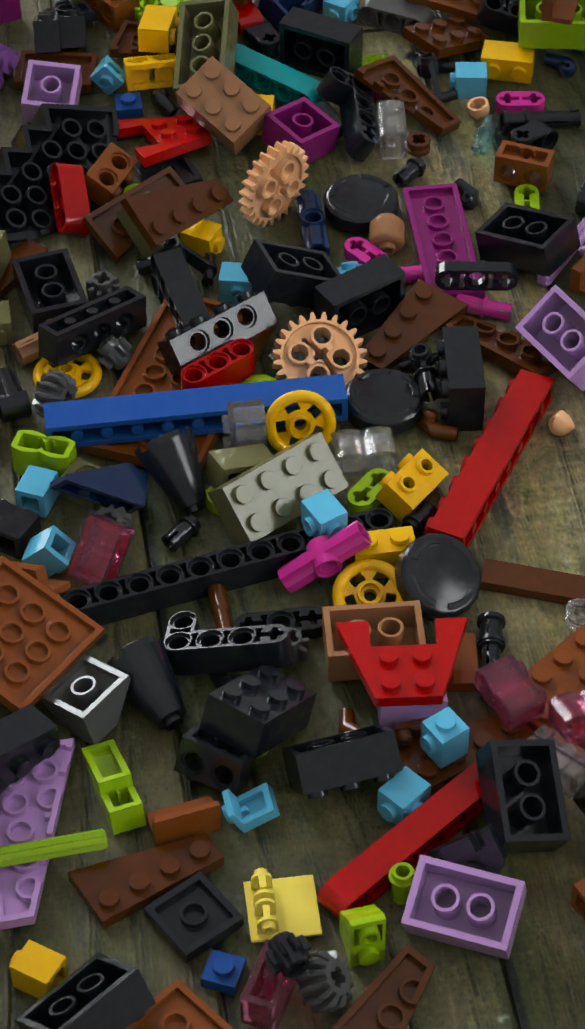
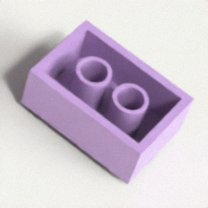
(558, 332)
(464, 907)

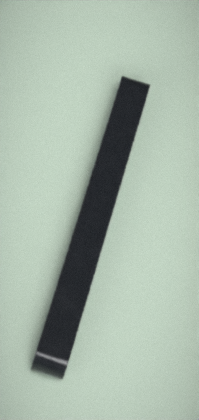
(191, 577)

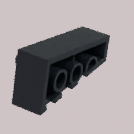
(24, 742)

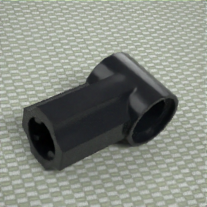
(13, 400)

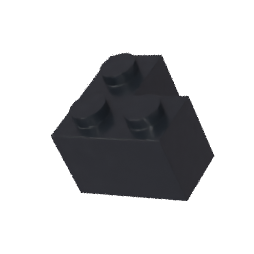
(59, 31)

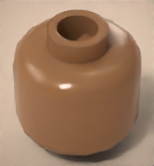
(387, 233)

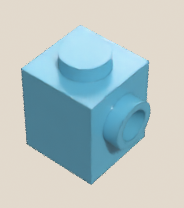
(341, 9)
(469, 79)
(232, 281)
(34, 490)
(323, 514)
(50, 549)
(444, 737)
(402, 795)

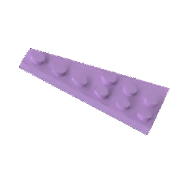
(30, 813)

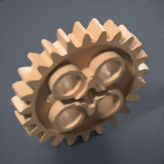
(273, 183)
(339, 344)

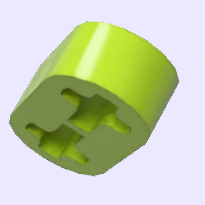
(529, 191)
(365, 489)

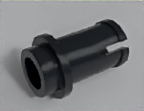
(414, 168)
(419, 517)
(179, 534)

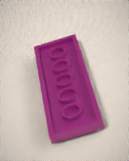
(439, 230)

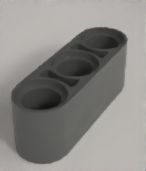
(393, 14)

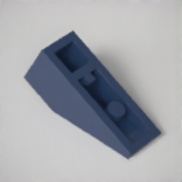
(112, 484)

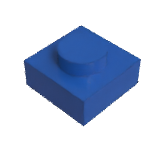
(128, 105)
(223, 972)

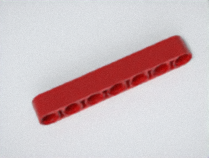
(426, 827)

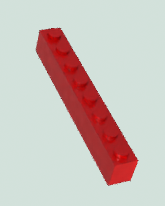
(492, 457)

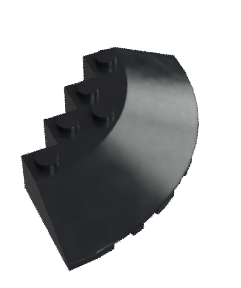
(56, 135)

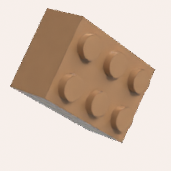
(223, 105)
(388, 626)

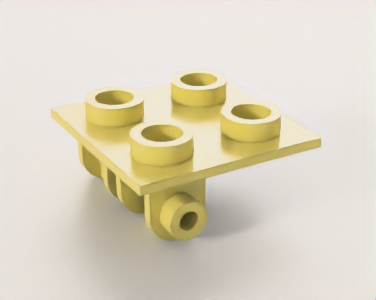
(281, 906)

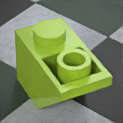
(363, 934)

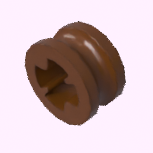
(418, 144)

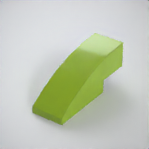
(114, 787)

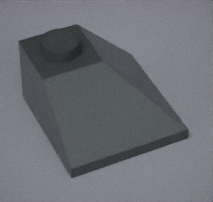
(88, 698)

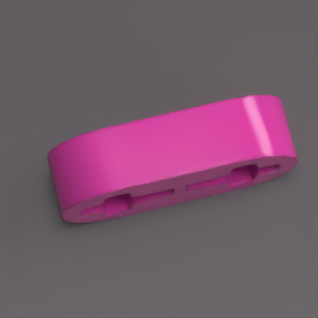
(518, 100)
(360, 250)

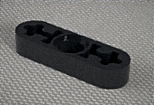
(466, 268)
(290, 616)

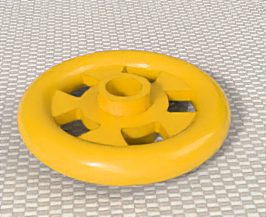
(89, 366)
(305, 400)
(368, 569)

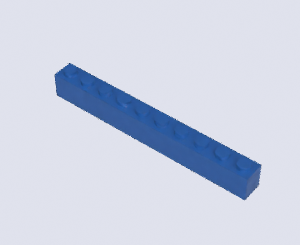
(157, 413)

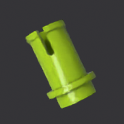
(401, 878)

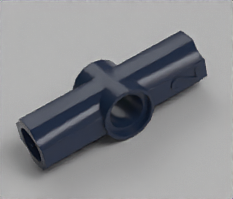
(312, 221)

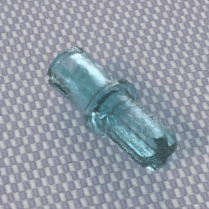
(484, 135)

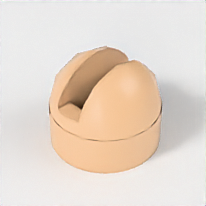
(478, 102)
(561, 423)

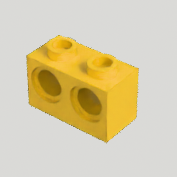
(149, 71)

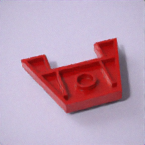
(167, 135)
(404, 672)

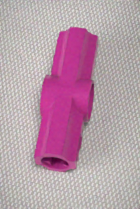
(324, 556)

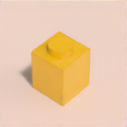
(204, 237)
(37, 969)

